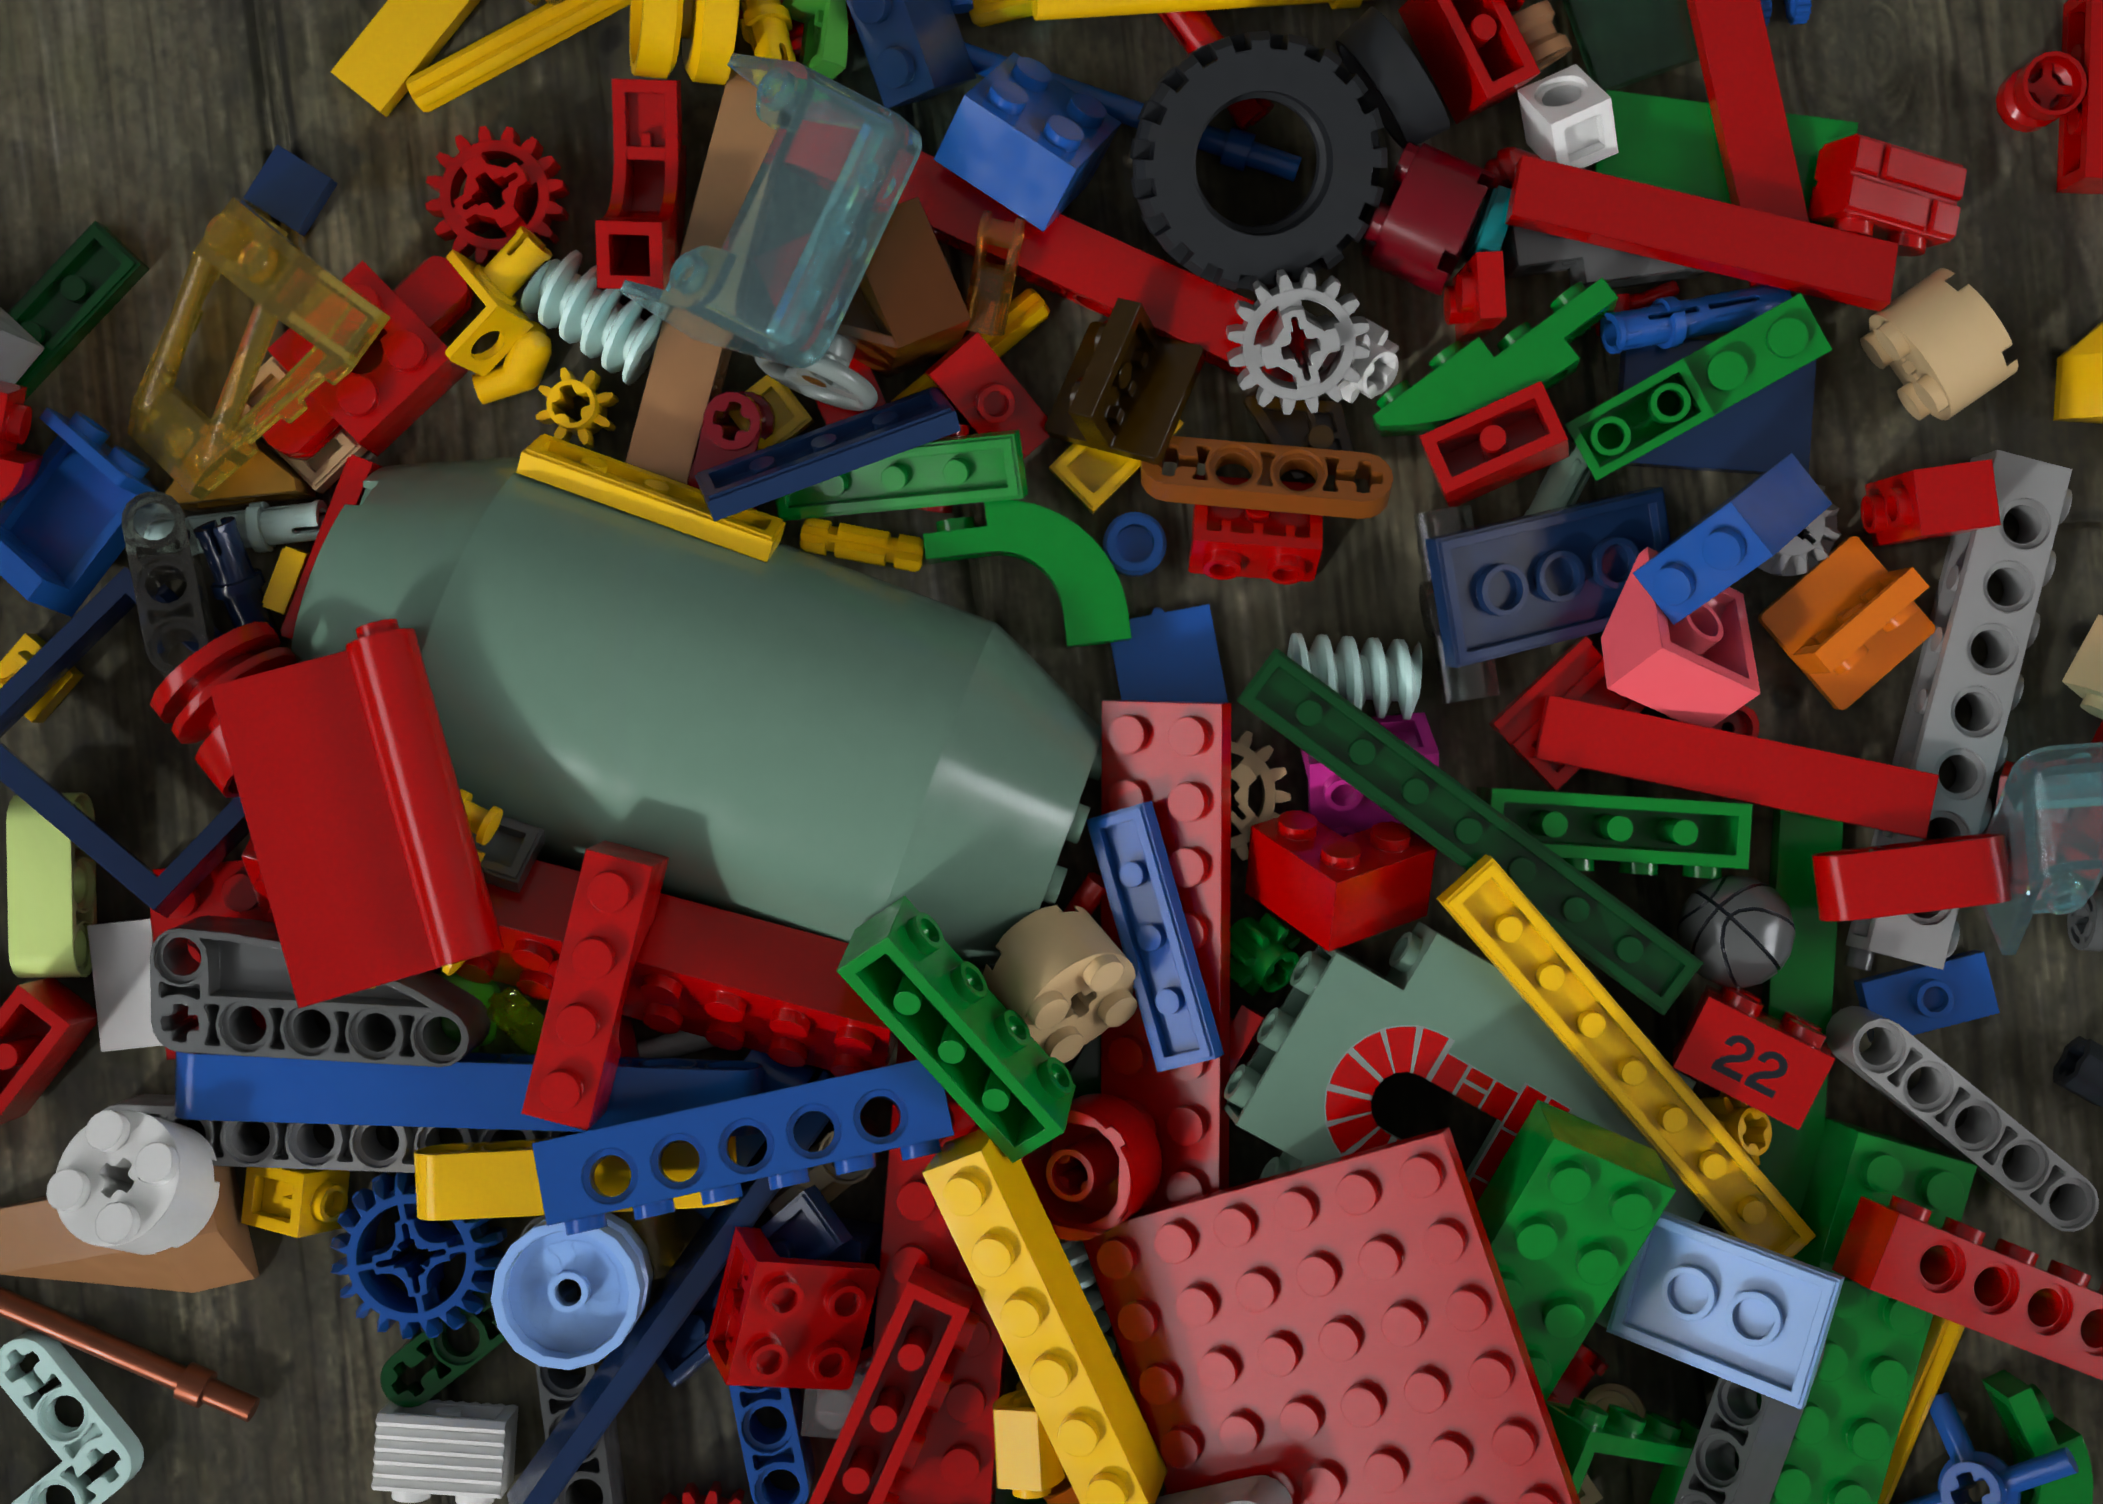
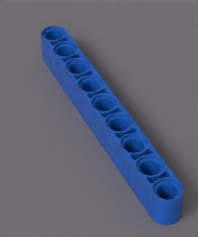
(471, 1093)

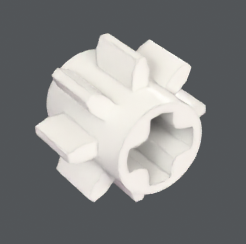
(1376, 371)

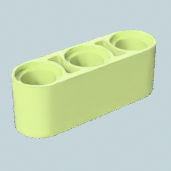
(48, 894)

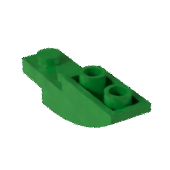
(1474, 378)
(1698, 387)

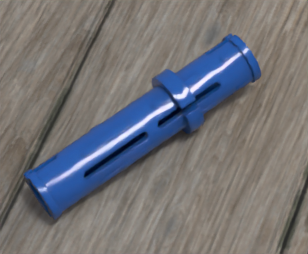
(1674, 320)

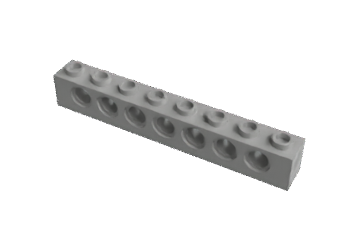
(1946, 671)

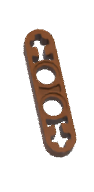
(1265, 488)

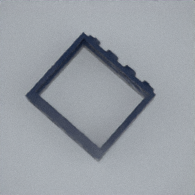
(29, 685)

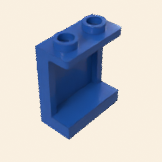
(68, 520)

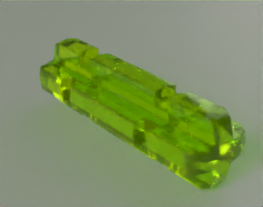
(517, 1018)

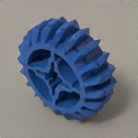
(422, 1277)

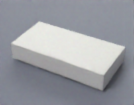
(122, 983)

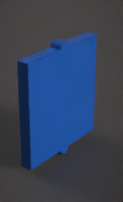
(1170, 658)

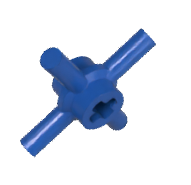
(1969, 1466)

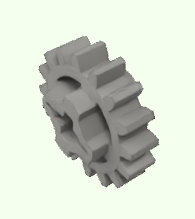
(1272, 347)

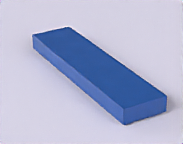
(1155, 937)

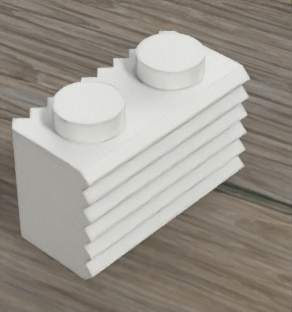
(445, 1451)

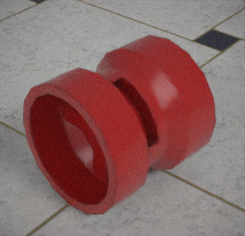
(2055, 83)

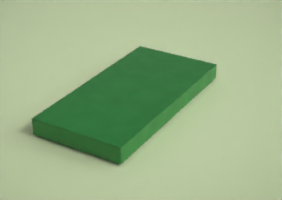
(1677, 148)

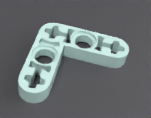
(76, 1446)

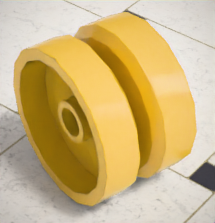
(706, 32)

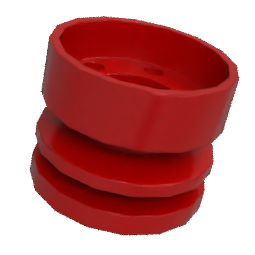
(187, 699)

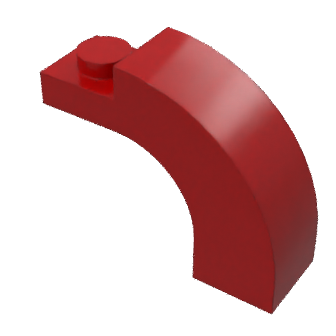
(647, 202)

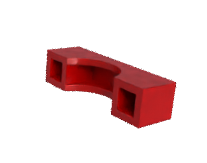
(584, 1012)

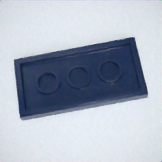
(1540, 574)

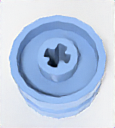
(546, 1317)

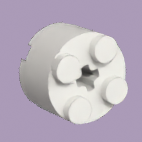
(135, 1183)

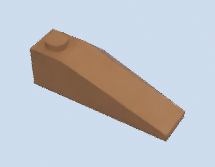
(40, 1246)

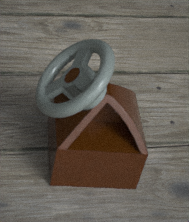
(896, 321)

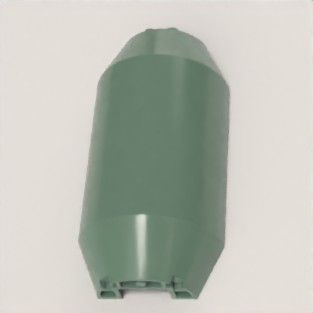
(753, 720)

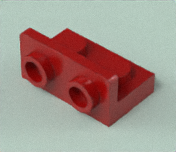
(1255, 542)

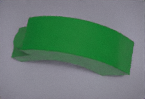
(1067, 555)
(2036, 1431)

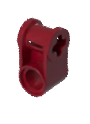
(722, 440)

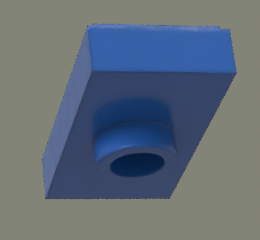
(1929, 997)

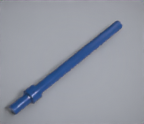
(1234, 147)

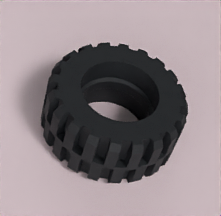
(1346, 155)

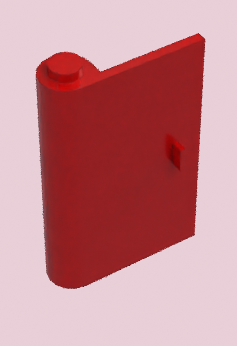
(356, 816)

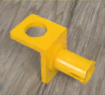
(497, 288)

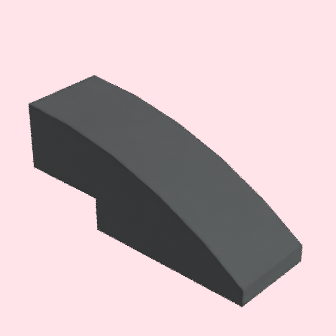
(1537, 253)

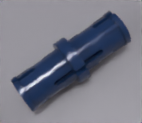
(233, 573)

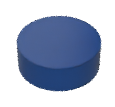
(1134, 544)

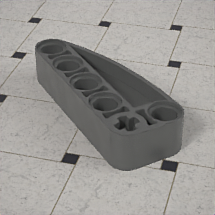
(243, 967)

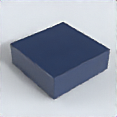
(290, 190)

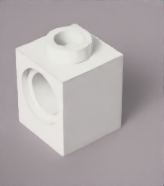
(1568, 119)

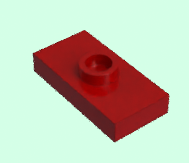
(988, 392)

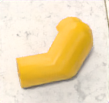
(521, 369)

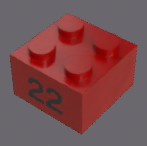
(1754, 1055)

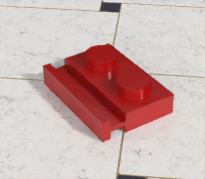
(1573, 675)

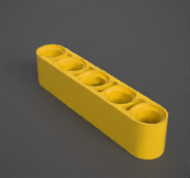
(503, 1180)

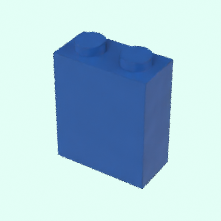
(1733, 539)

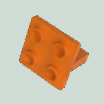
(1849, 621)

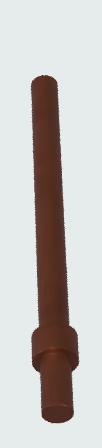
(190, 1383)

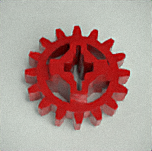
(475, 207)

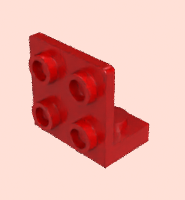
(789, 1317)

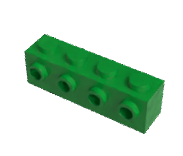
(1631, 829)
(958, 1028)

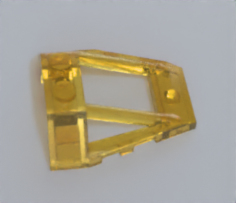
(285, 288)

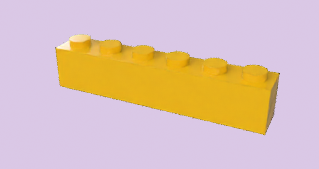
(1045, 1322)

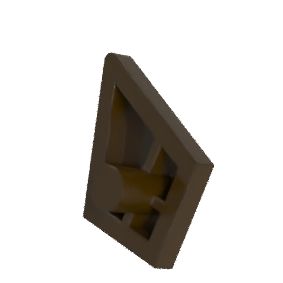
(1302, 429)

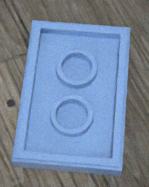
(1727, 1308)

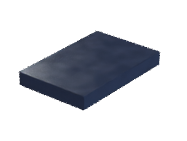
(1743, 436)

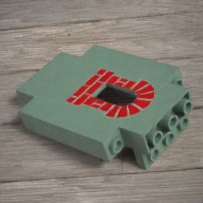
(1431, 1016)

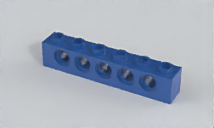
(569, 1162)

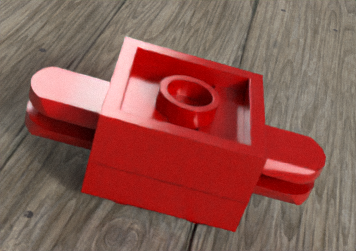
(396, 375)

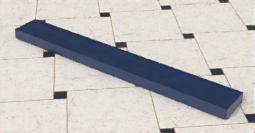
(657, 1325)

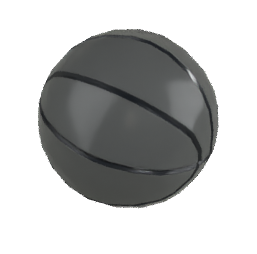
(1737, 931)

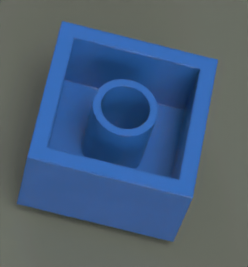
(1027, 140)

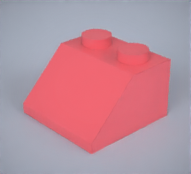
(1686, 669)

